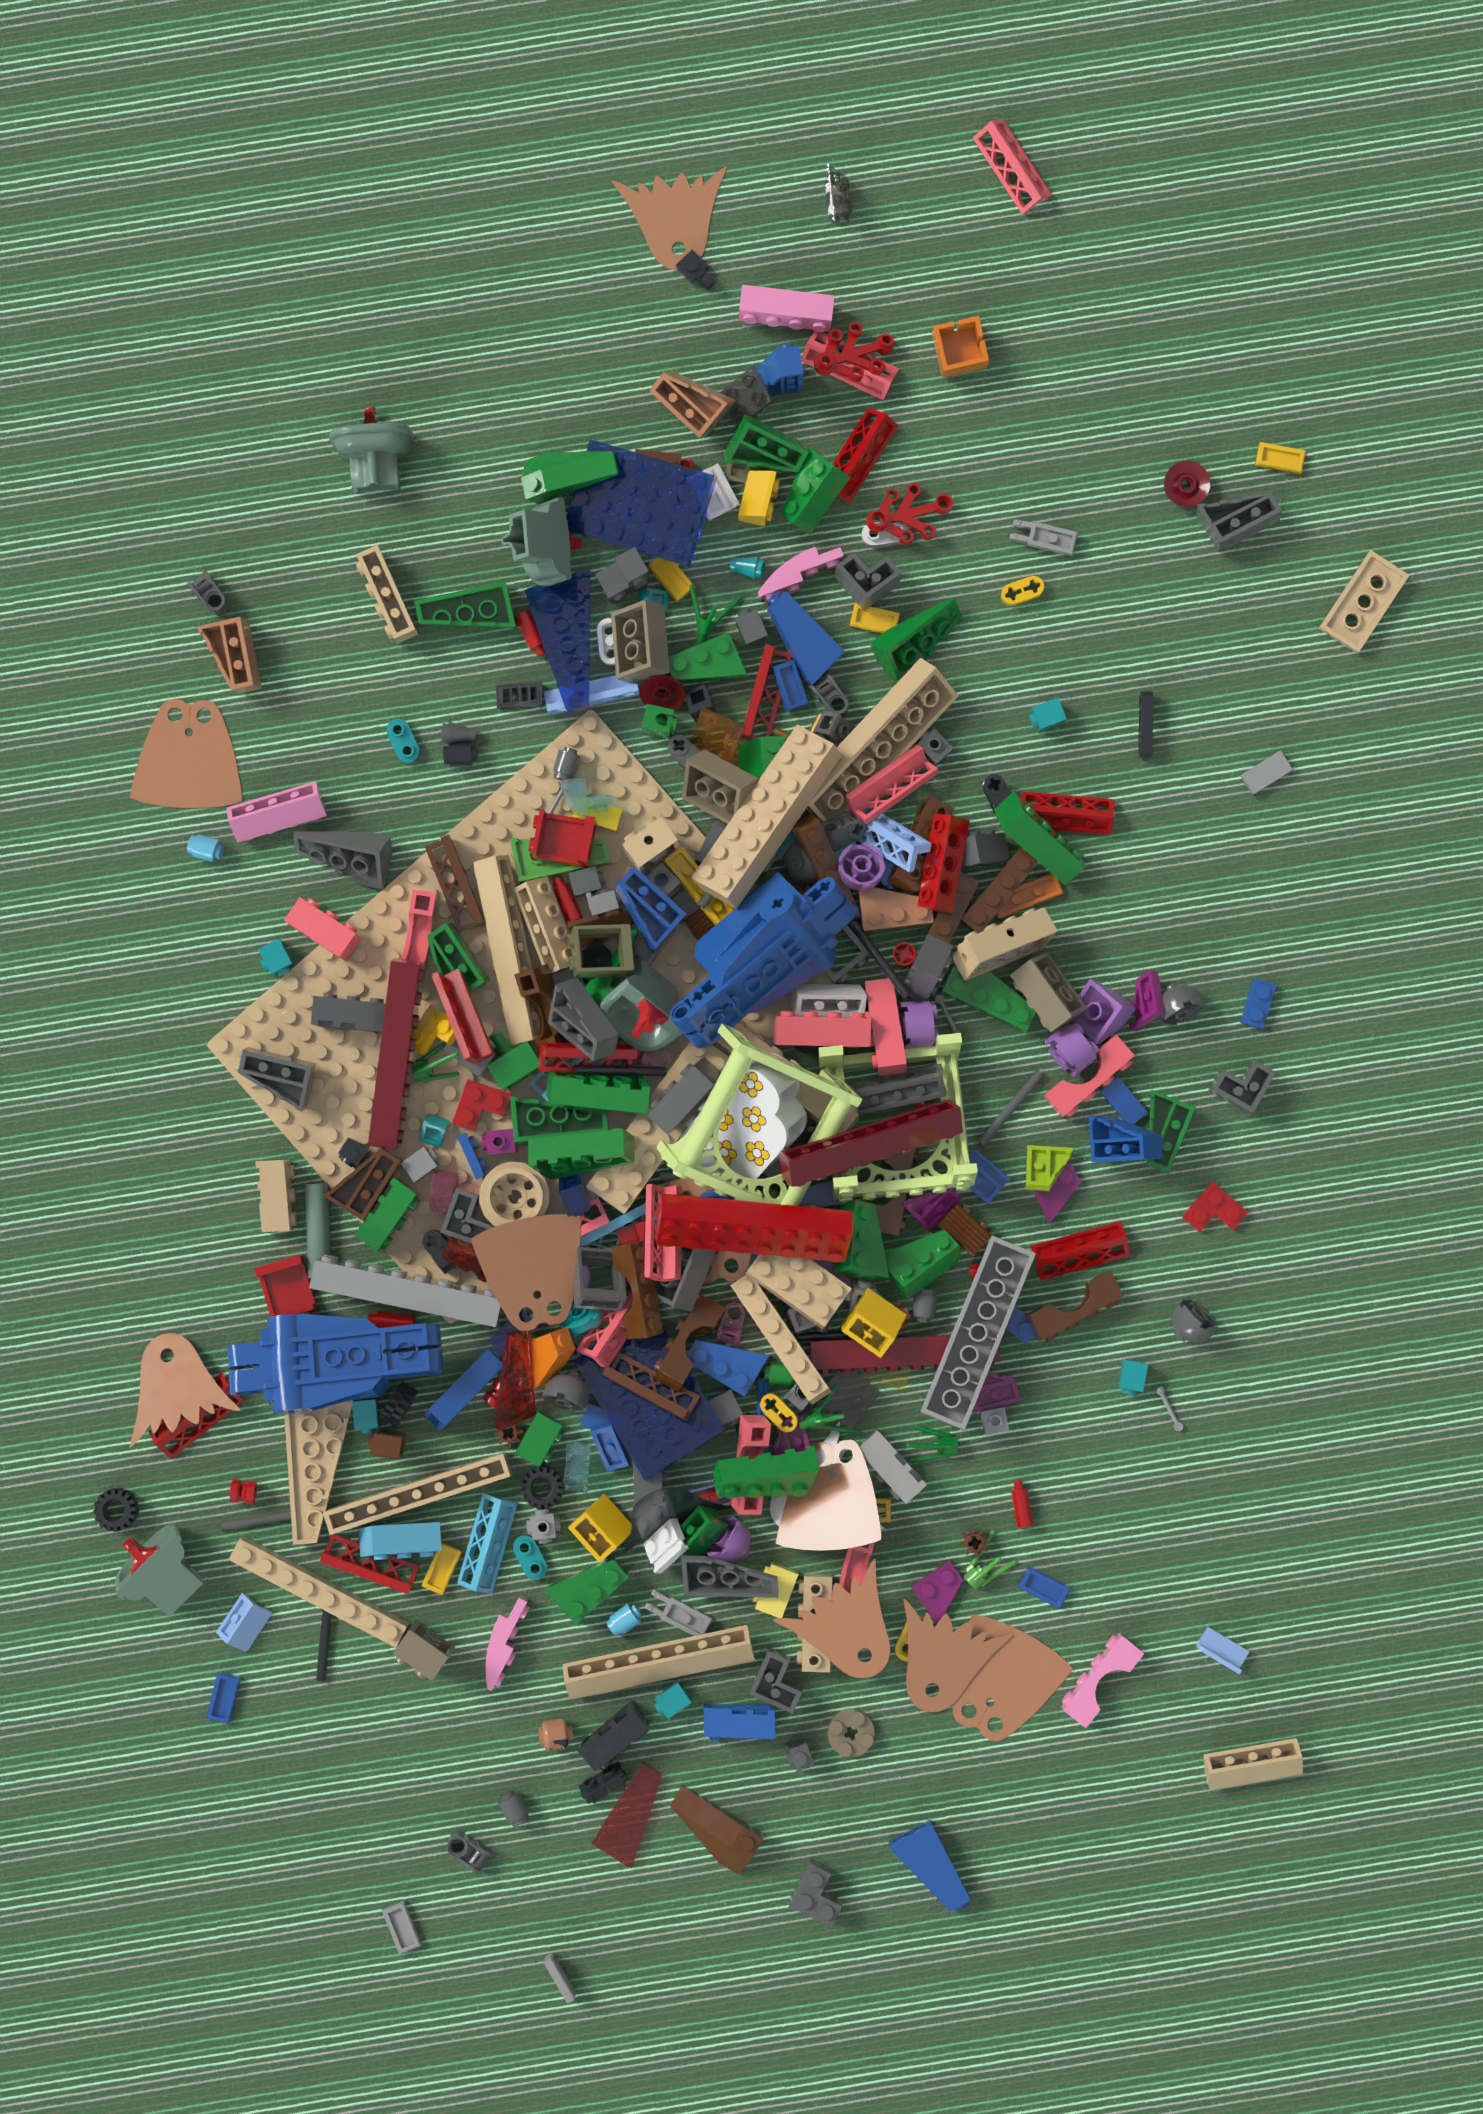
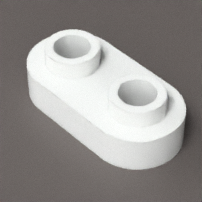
(883, 538)
(605, 641)

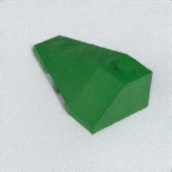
(564, 472)
(914, 638)

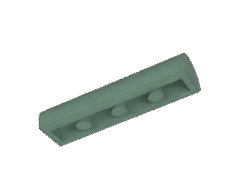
(317, 1223)

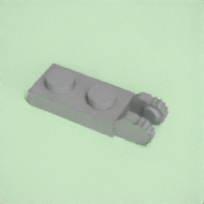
(1045, 537)
(680, 1614)

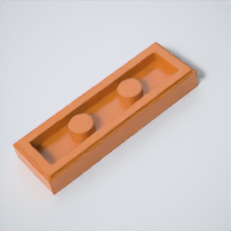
(1031, 894)

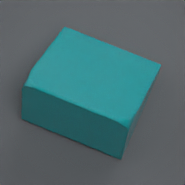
(656, 596)
(434, 1130)

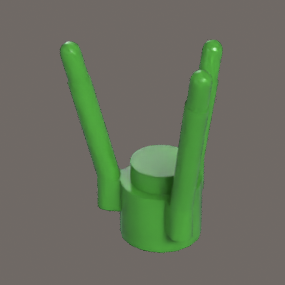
(977, 1575)

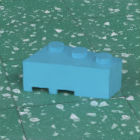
(400, 1540)

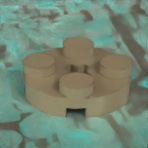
(856, 1720)

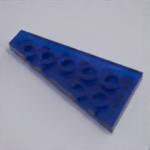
(563, 624)

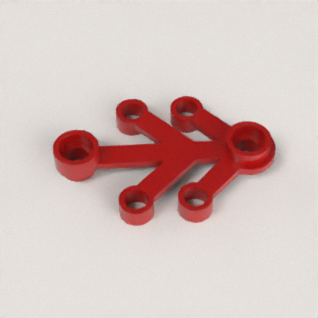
(851, 355)
(907, 515)

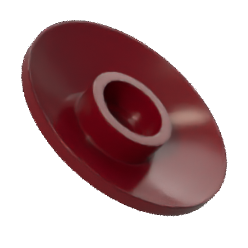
(1194, 475)
(662, 692)

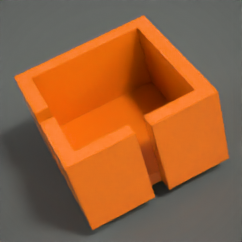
(958, 350)

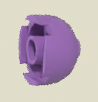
(861, 866)
(732, 1543)

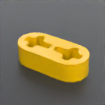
(1024, 596)
(774, 1416)

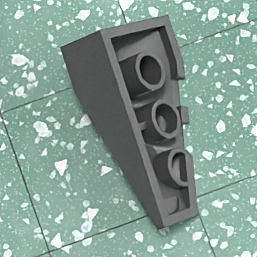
(357, 854)
(719, 1578)

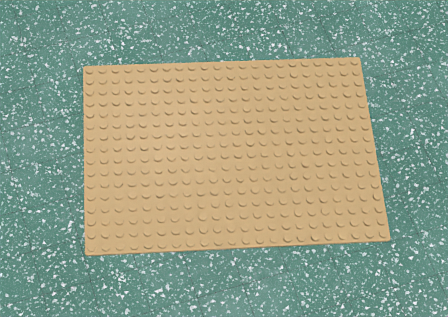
(348, 1059)

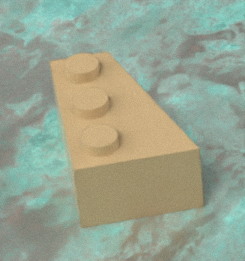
(276, 1195)

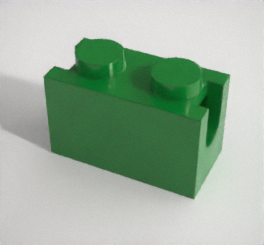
(659, 722)
(539, 1439)
(701, 1530)

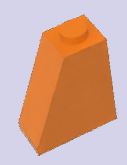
(550, 1354)

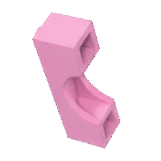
(1119, 1655)

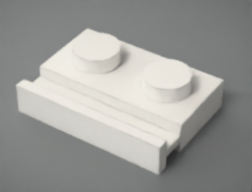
(723, 497)
(665, 1545)

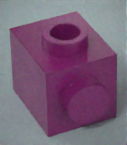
(499, 1142)

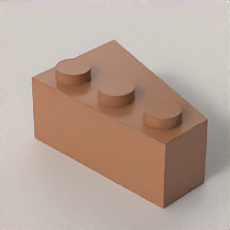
(692, 402)
(234, 651)
(891, 910)

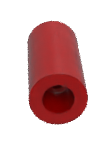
(530, 632)
(567, 900)
(390, 1319)
(1021, 1505)

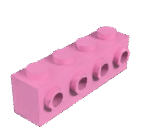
(786, 308)
(276, 812)

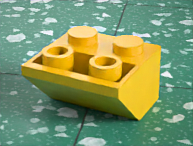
(757, 497)
(873, 1322)
(601, 1528)

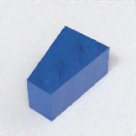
(782, 370)
(648, 906)
(1122, 1141)
(727, 1364)
(739, 1721)

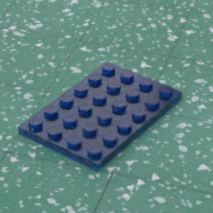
(644, 507)
(647, 1431)

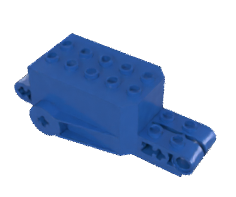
(762, 954)
(330, 1360)

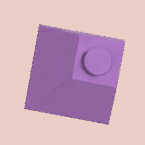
(1105, 1012)

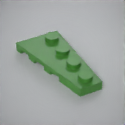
(531, 869)

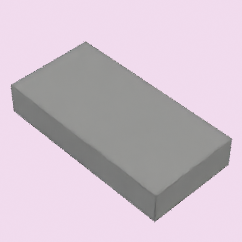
(1266, 772)
(401, 1927)
(560, 1977)

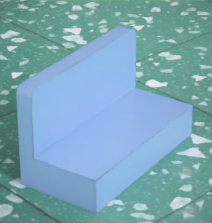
(243, 1623)
(1222, 1649)

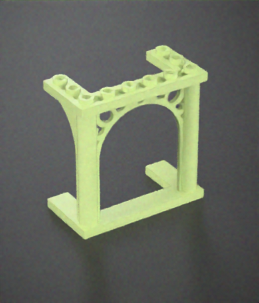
(688, 1152)
(960, 1171)

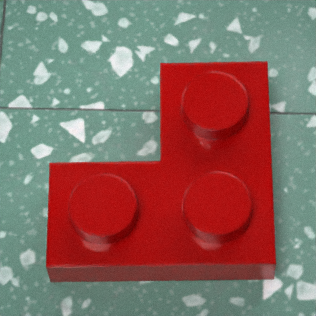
(479, 1097)
(1212, 1203)

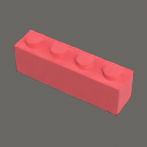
(885, 1028)
(822, 1030)

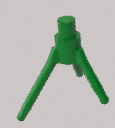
(705, 625)
(816, 1421)

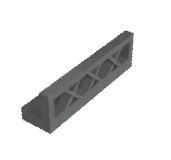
(900, 1089)

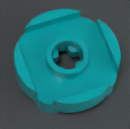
(580, 1323)

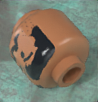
(555, 1734)

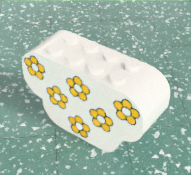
(758, 1122)

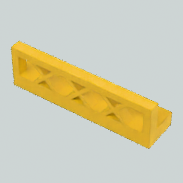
(683, 868)

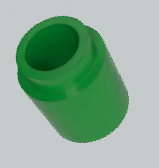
(778, 1374)

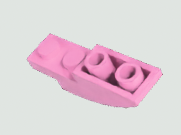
(789, 575)
(499, 1649)

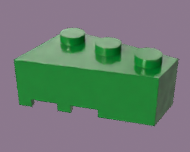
(813, 491)
(453, 953)
(388, 1215)
(866, 1250)

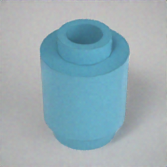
(205, 848)
(624, 1619)

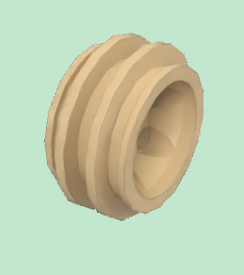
(499, 1177)

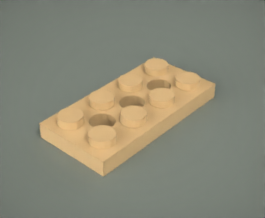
(1380, 600)

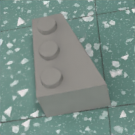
(891, 1467)

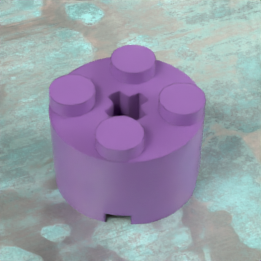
(918, 1024)
(1071, 1048)

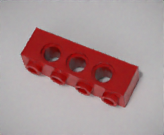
(943, 863)

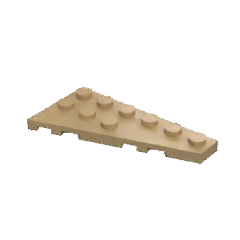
(313, 1455)

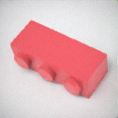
(323, 928)

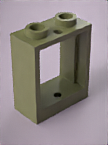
(623, 935)

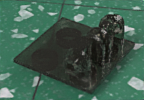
(836, 190)
(749, 394)
(851, 1397)

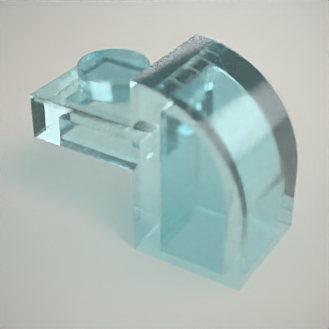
(577, 798)
(577, 1467)

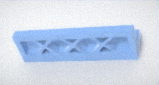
(601, 691)
(899, 836)

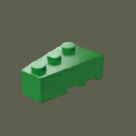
(765, 446)
(708, 661)
(1169, 1119)
(921, 1262)
(587, 1589)

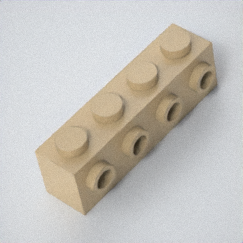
(384, 589)
(545, 922)
(813, 1585)
(1253, 1764)

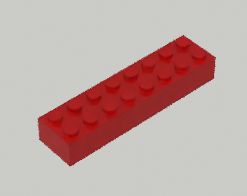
(754, 1227)

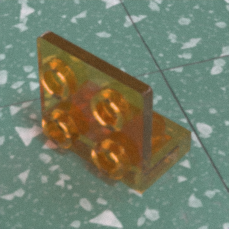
(717, 735)

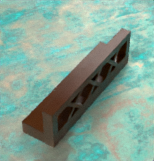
(463, 882)
(644, 1391)

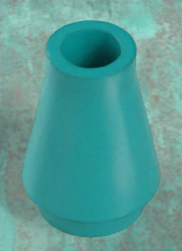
(748, 566)

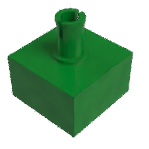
(514, 1063)

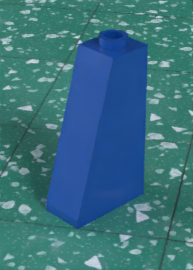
(803, 636)
(464, 1389)
(928, 1859)

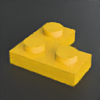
(431, 1025)

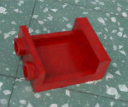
(563, 839)
(287, 1287)

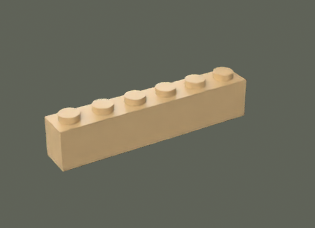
(781, 1339)

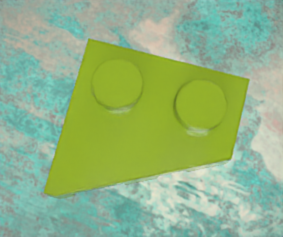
(1045, 1166)

